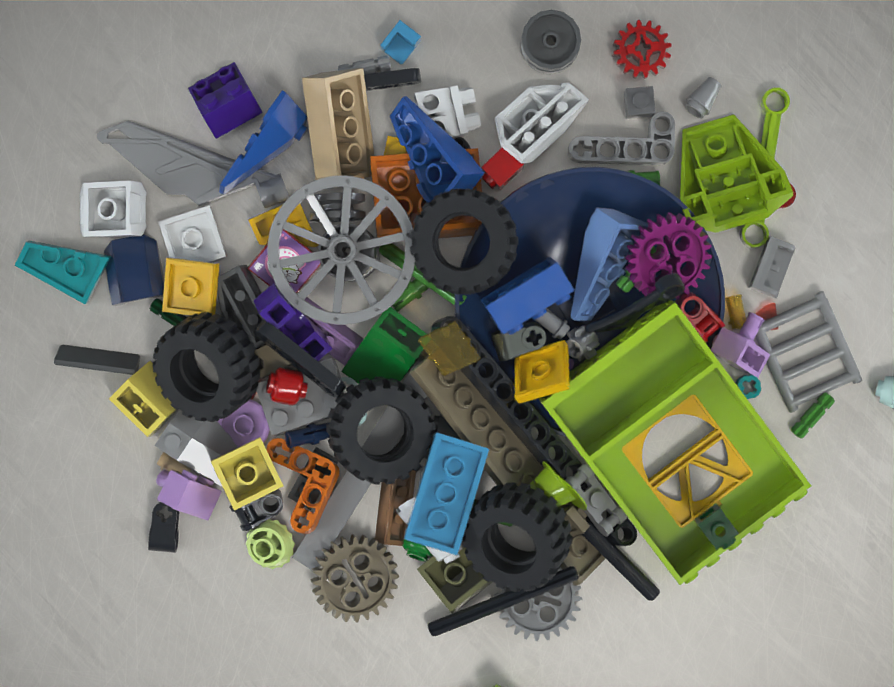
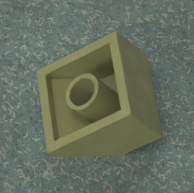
(453, 582)

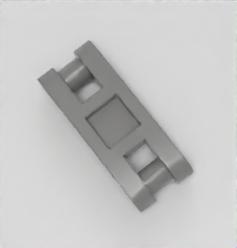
(596, 500)

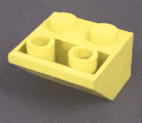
(142, 401)

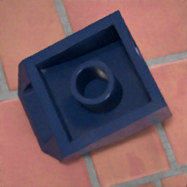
(134, 269)

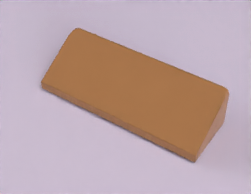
(390, 526)

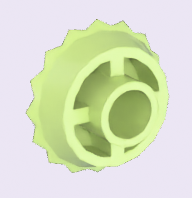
(270, 544)

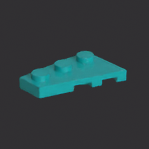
(64, 268)

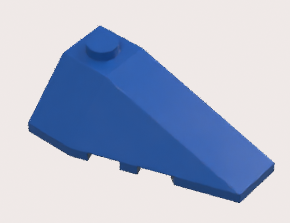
(279, 130)
(433, 153)

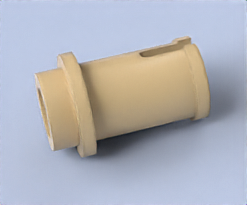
(170, 463)

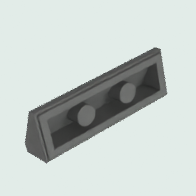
(97, 359)

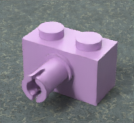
(740, 349)
(188, 493)

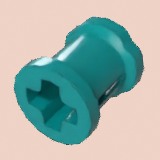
(756, 386)

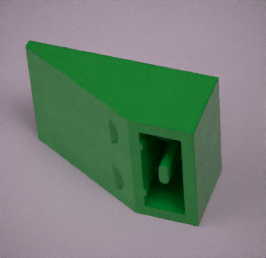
(387, 349)

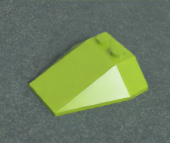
(729, 176)

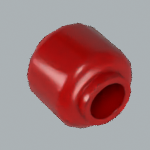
(286, 386)

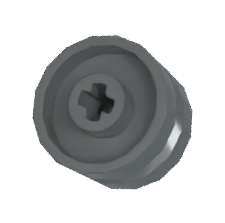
(564, 34)

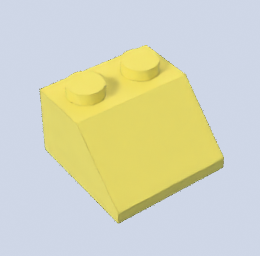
(246, 473)

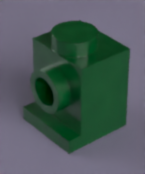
(710, 520)

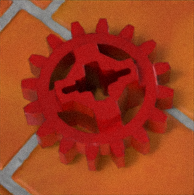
(630, 50)

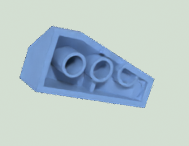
(602, 259)

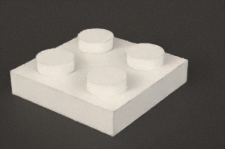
(193, 236)

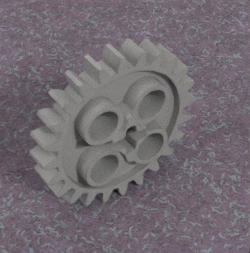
(532, 623)

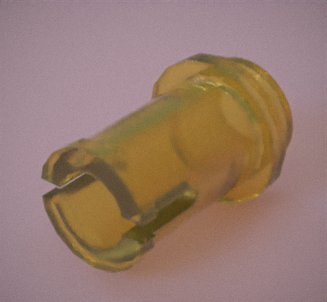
(736, 311)

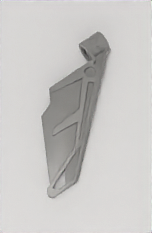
(187, 168)

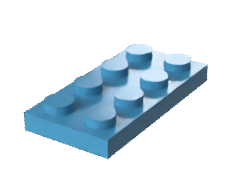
(446, 493)

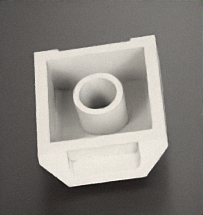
(112, 209)

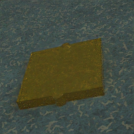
(449, 348)

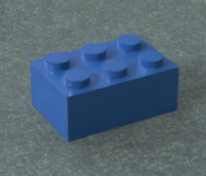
(528, 296)

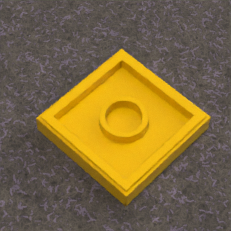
(190, 287)
(542, 372)

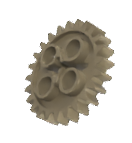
(333, 592)

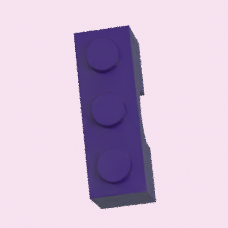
(291, 322)

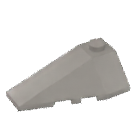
(195, 443)

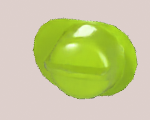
(557, 488)

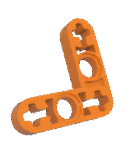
(314, 481)

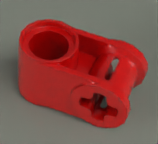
(701, 317)

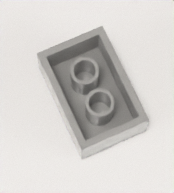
(310, 410)

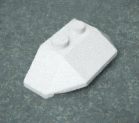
(538, 119)

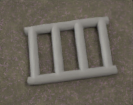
(841, 350)

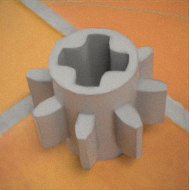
(582, 344)

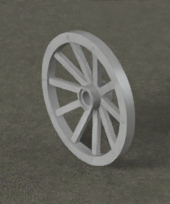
(298, 300)

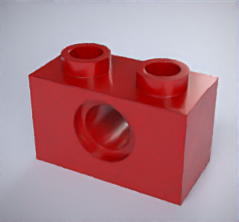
(501, 169)

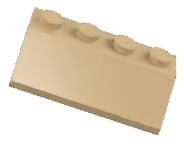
(339, 123)

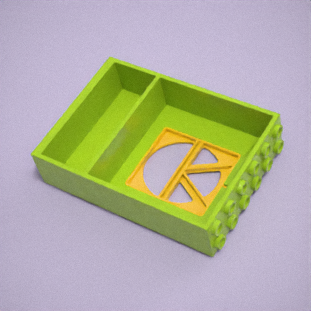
(634, 384)

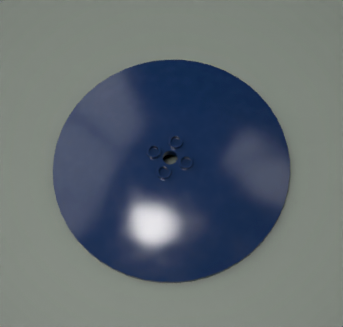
(552, 223)

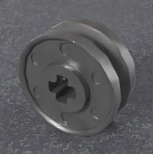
(332, 206)

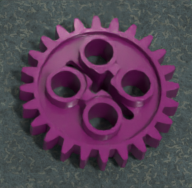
(690, 249)

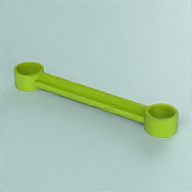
(769, 142)

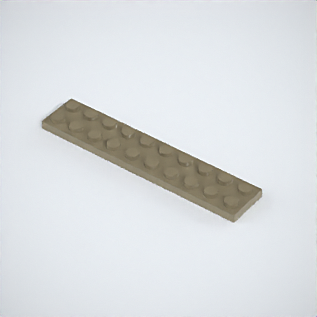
(507, 456)

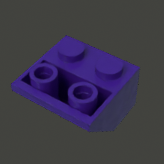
(225, 100)

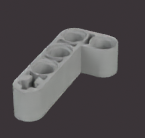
(620, 146)

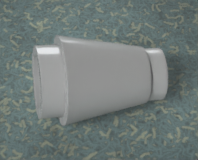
(702, 99)

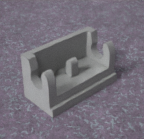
(772, 267)

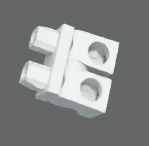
(448, 110)

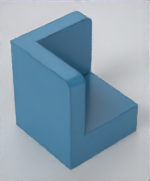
(400, 42)

